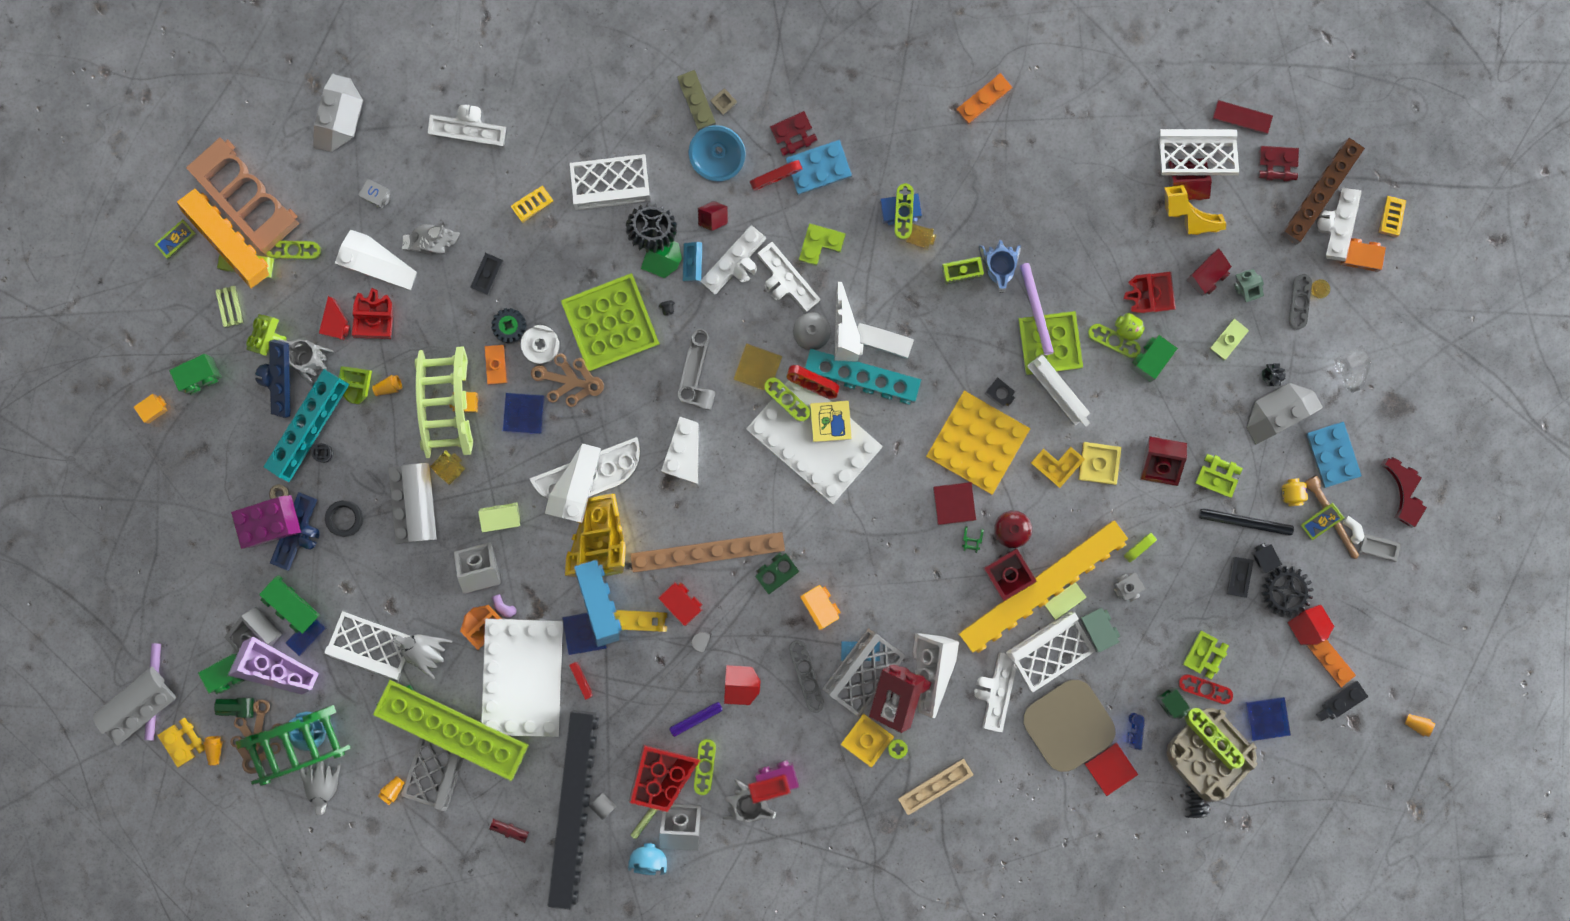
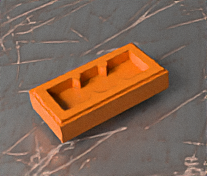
(495, 364)

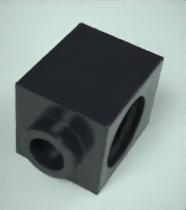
(999, 384)
(1266, 557)

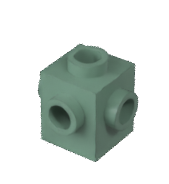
(1249, 285)

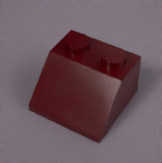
(1197, 186)
(1209, 272)
(1164, 461)
(1009, 574)

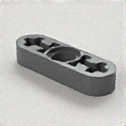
(1303, 316)

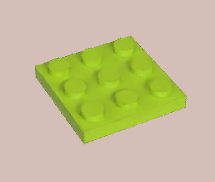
(1063, 337)

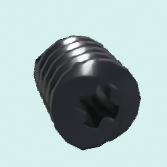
(1196, 805)

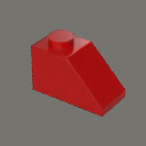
(334, 322)

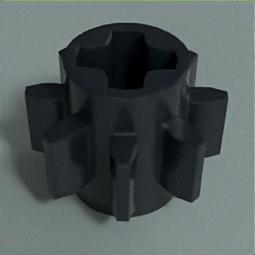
(1273, 374)

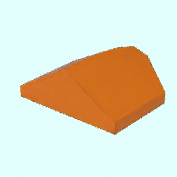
(474, 624)

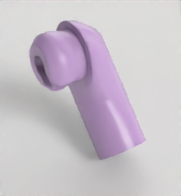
(503, 609)

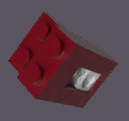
(898, 691)

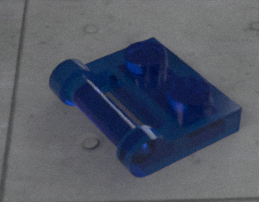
(1135, 736)

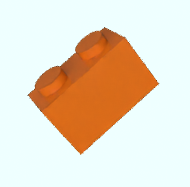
(1365, 255)

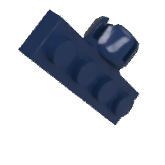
(277, 378)
(288, 546)

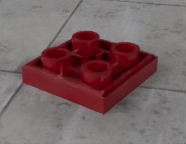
(954, 503)

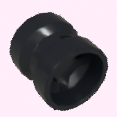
(324, 455)

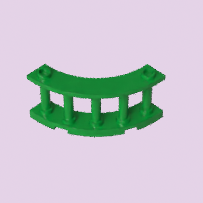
(282, 732)

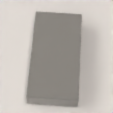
(1380, 547)

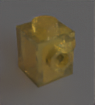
(448, 467)

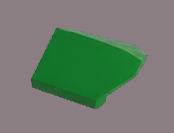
(662, 262)

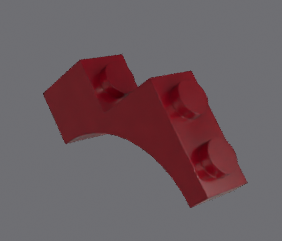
(1407, 479)

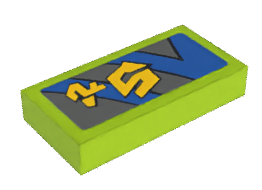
(175, 239)
(1322, 521)

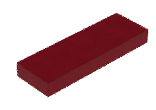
(1242, 117)

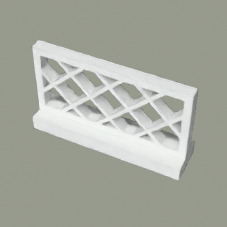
(1198, 139)
(614, 197)
(1059, 390)
(1046, 635)
(359, 660)

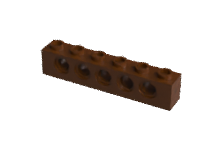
(1322, 191)

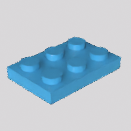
(820, 167)
(1333, 454)

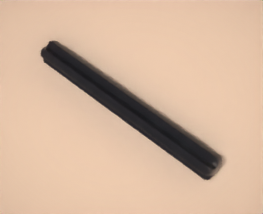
(1246, 522)

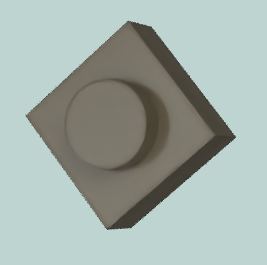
(723, 101)

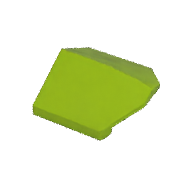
(359, 383)

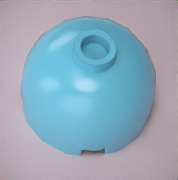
(317, 731)
(648, 860)

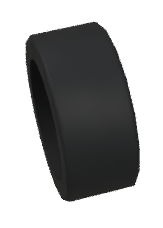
(329, 518)

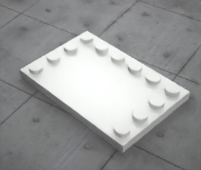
(823, 464)
(522, 676)

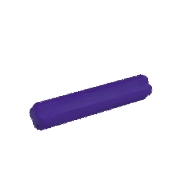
(696, 719)

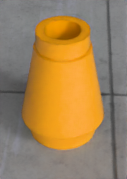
(389, 385)
(1420, 724)
(213, 749)
(391, 790)

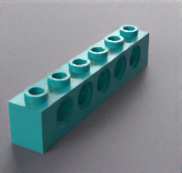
(911, 384)
(306, 425)

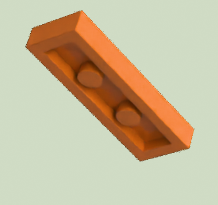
(984, 98)
(1332, 662)

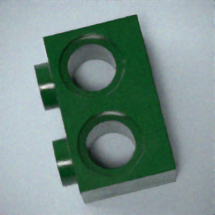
(779, 577)
(1173, 703)

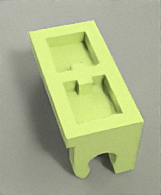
(499, 517)

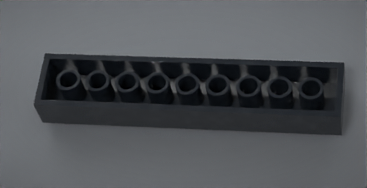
(572, 810)

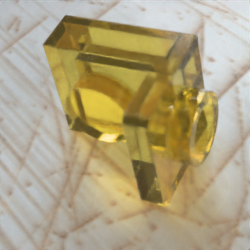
(921, 236)

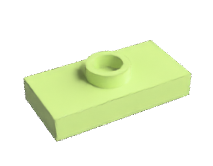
(1229, 339)

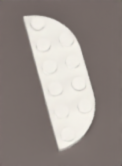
(613, 468)

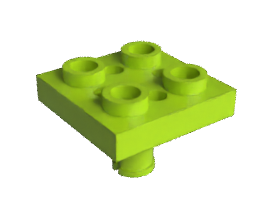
(262, 333)

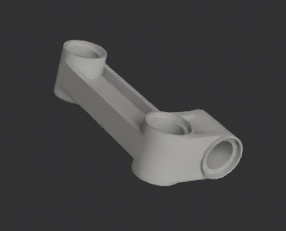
(700, 397)

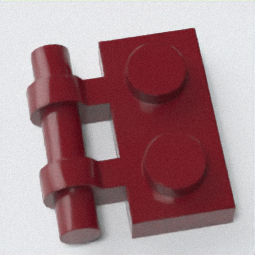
(790, 128)
(1278, 157)

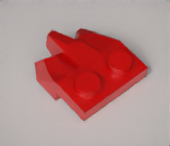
(1152, 293)
(372, 316)

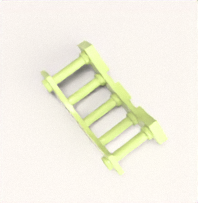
(458, 400)

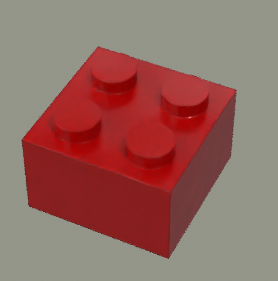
(680, 603)

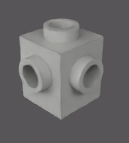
(1135, 583)

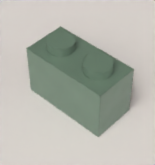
(1100, 630)

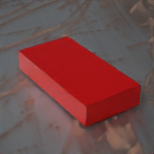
(581, 680)
(769, 788)

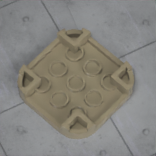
(1069, 725)
(1201, 767)

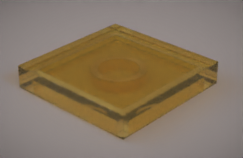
(757, 367)

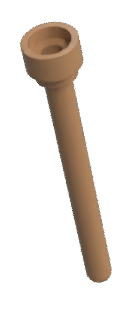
(1314, 485)

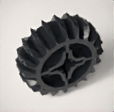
(651, 235)
(1286, 599)

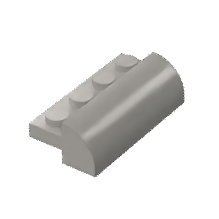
(412, 503)
(133, 706)

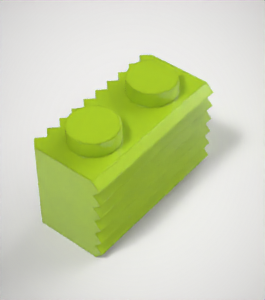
(962, 270)

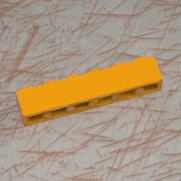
(223, 238)

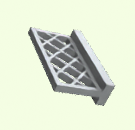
(850, 667)
(448, 781)

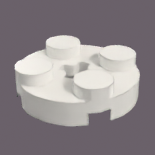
(534, 335)

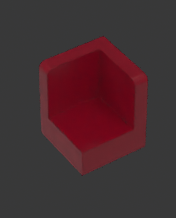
(712, 215)

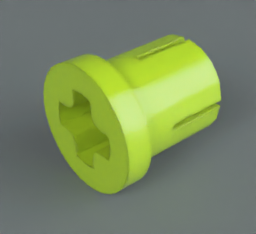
(903, 752)

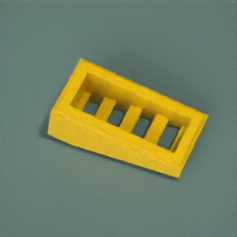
(528, 198)
(1390, 231)

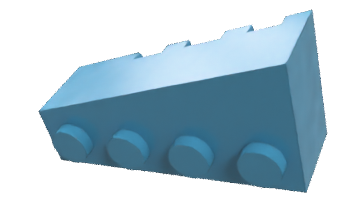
(597, 602)

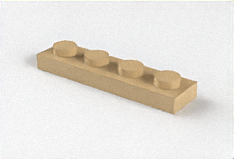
(935, 786)

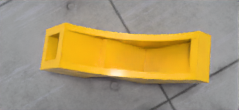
(1194, 220)

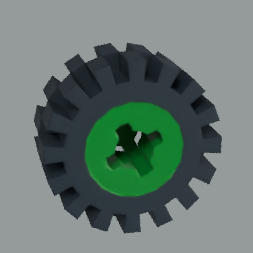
(515, 328)

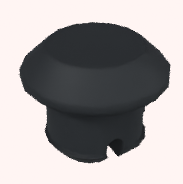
(667, 306)

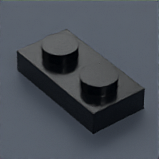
(486, 274)
(1240, 577)

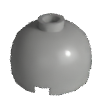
(811, 331)

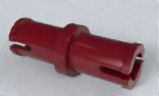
(509, 830)

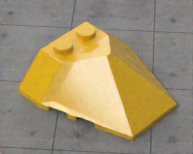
(598, 538)

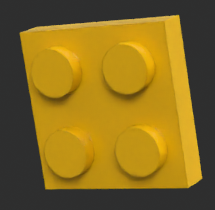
(867, 740)

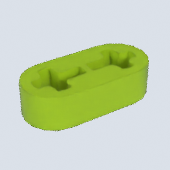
(1140, 547)

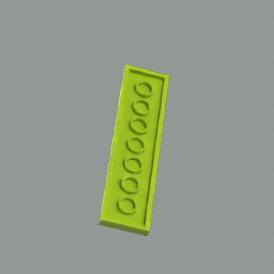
(450, 730)

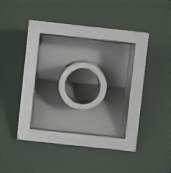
(477, 568)
(252, 625)
(680, 827)

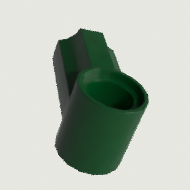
(237, 707)

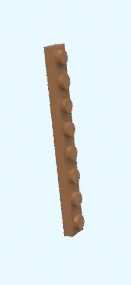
(707, 552)

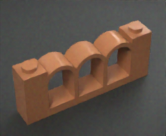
(210, 163)

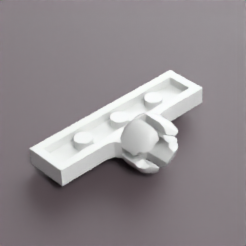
(467, 127)
(1340, 224)
(735, 261)
(786, 279)
(997, 692)

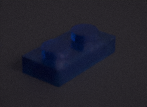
(301, 642)

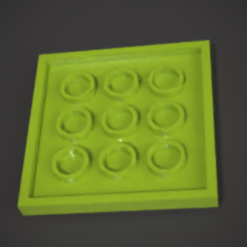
(610, 322)

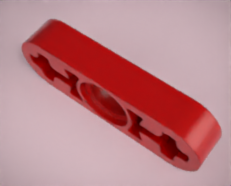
(775, 175)
(803, 377)
(1193, 679)

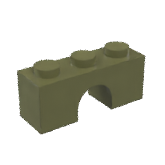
(696, 100)

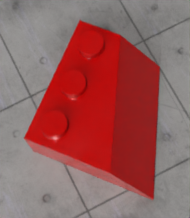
(660, 777)

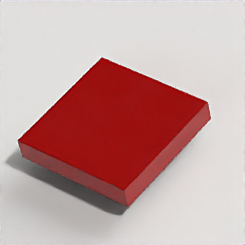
(1111, 769)

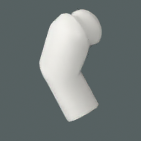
(1356, 528)

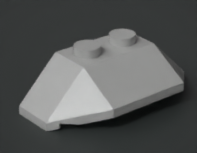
(337, 114)
(1281, 410)

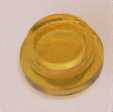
(1320, 288)

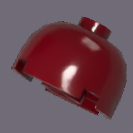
(1013, 529)

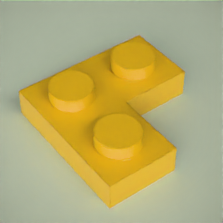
(1058, 470)

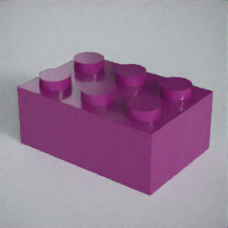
(266, 522)

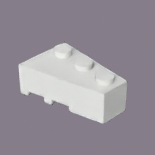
(683, 452)

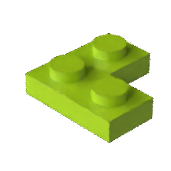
(818, 238)

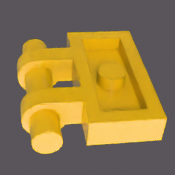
(176, 744)

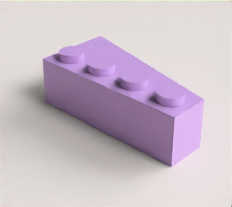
(272, 668)

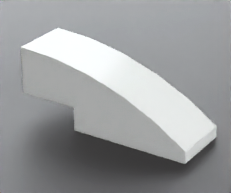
(885, 340)

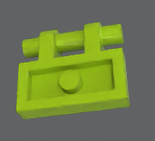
(1216, 481)
(1200, 652)

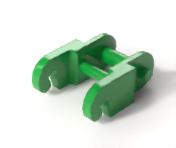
(965, 538)

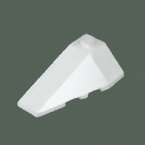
(369, 258)
(846, 333)
(573, 489)
(935, 662)

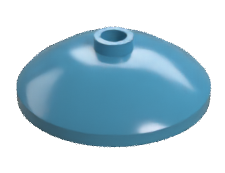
(712, 163)

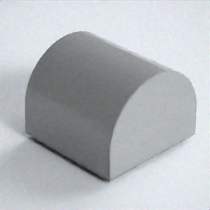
(700, 641)
(602, 806)

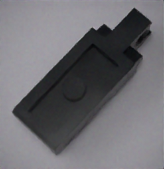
(1342, 701)

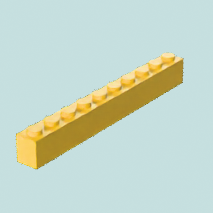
(1048, 583)

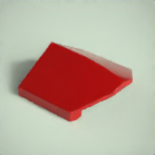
(1311, 626)
(741, 685)

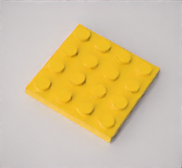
(978, 442)

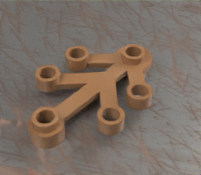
(570, 380)
(246, 732)

